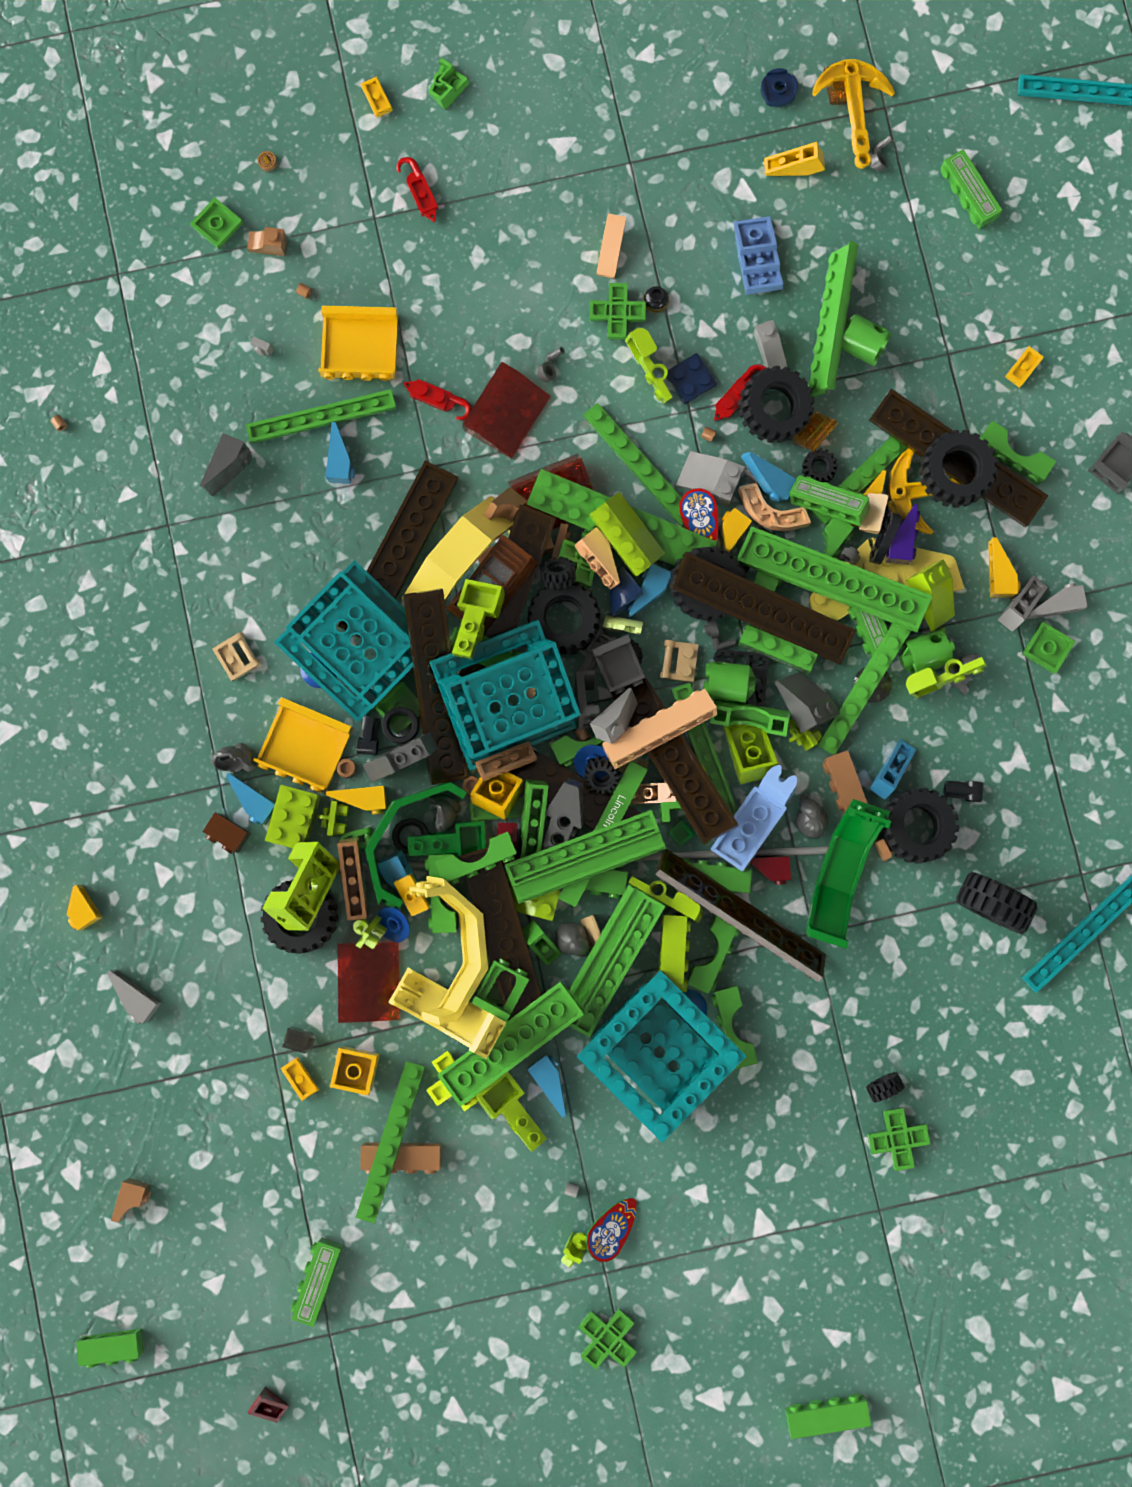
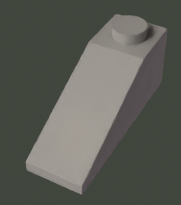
(769, 344)
(1067, 600)
(1022, 604)
(615, 718)
(134, 999)

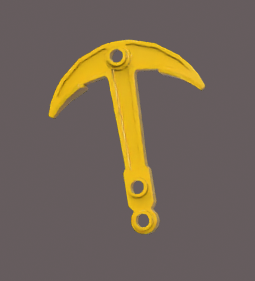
(852, 80)
(910, 491)

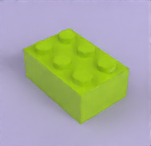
(292, 817)

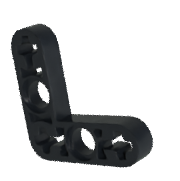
(891, 523)
(758, 672)

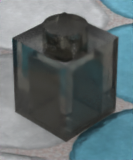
(298, 1040)

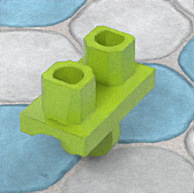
(806, 739)
(335, 810)
(371, 932)
(574, 1249)

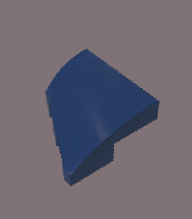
(624, 592)

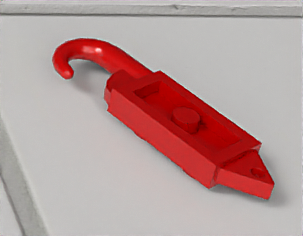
(419, 189)
(436, 397)
(729, 402)

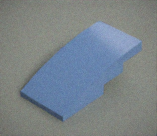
(758, 255)

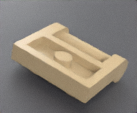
(232, 661)
(685, 661)

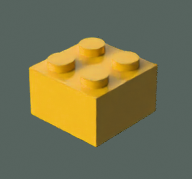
(497, 794)
(354, 1070)

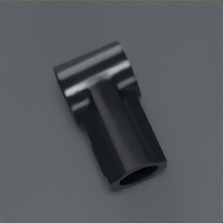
(368, 741)
(970, 790)

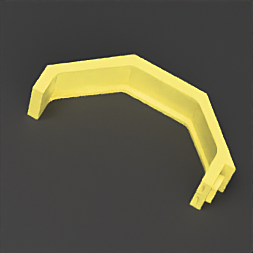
(459, 550)
(473, 950)
(474, 1027)

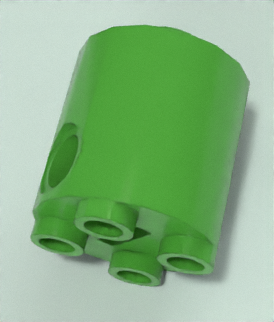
(864, 339)
(927, 651)
(729, 681)

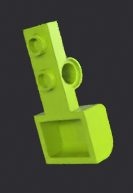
(643, 348)
(477, 602)
(929, 681)
(680, 902)
(502, 1098)

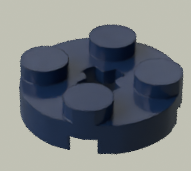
(779, 98)

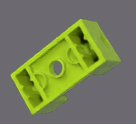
(299, 905)

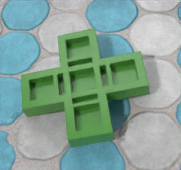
(617, 311)
(583, 572)
(898, 1139)
(607, 1338)

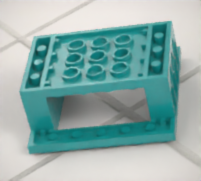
(372, 615)
(530, 719)
(672, 1091)

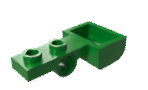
(467, 838)

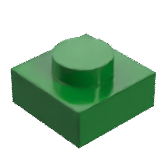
(680, 833)

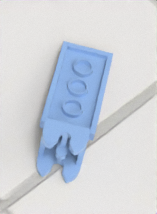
(756, 819)

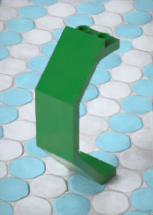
(842, 871)
(390, 898)

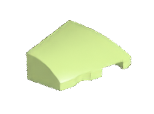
(621, 624)

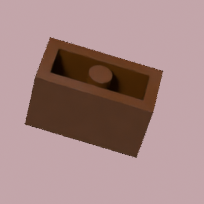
(226, 832)

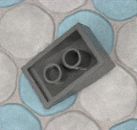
(226, 463)
(806, 701)

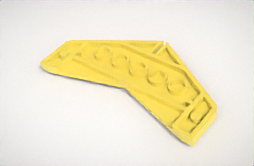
(892, 571)

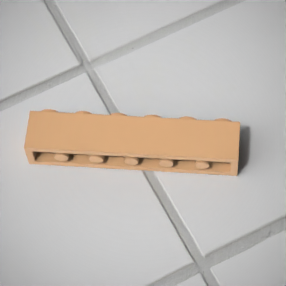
(660, 728)

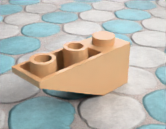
(598, 554)
(653, 794)

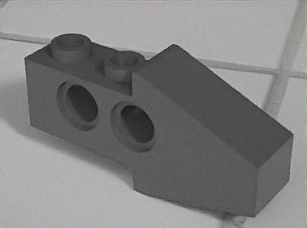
(400, 757)
(568, 803)

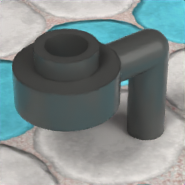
(878, 161)
(546, 371)
(849, 555)
(712, 630)

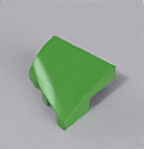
(447, 84)

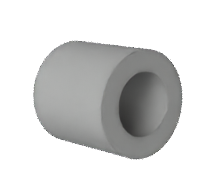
(571, 1190)

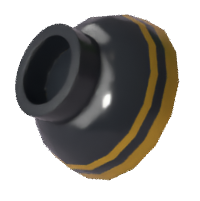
(656, 299)

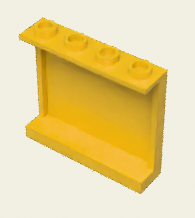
(359, 343)
(304, 745)

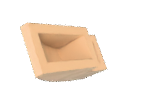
(611, 245)

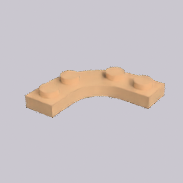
(770, 517)

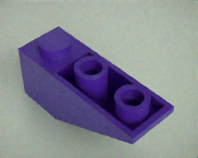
(902, 547)

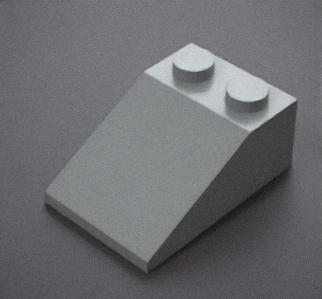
(712, 474)

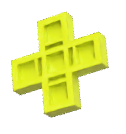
(438, 1091)

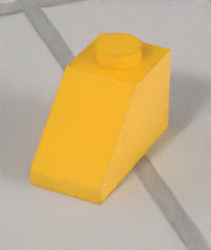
(733, 528)
(81, 909)

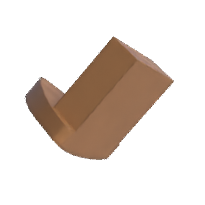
(882, 849)

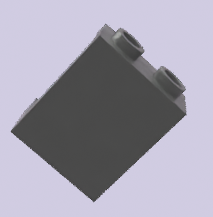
(1115, 463)
(619, 665)
(585, 681)

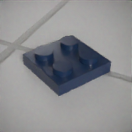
(691, 378)

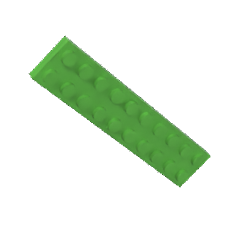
(575, 503)
(834, 579)

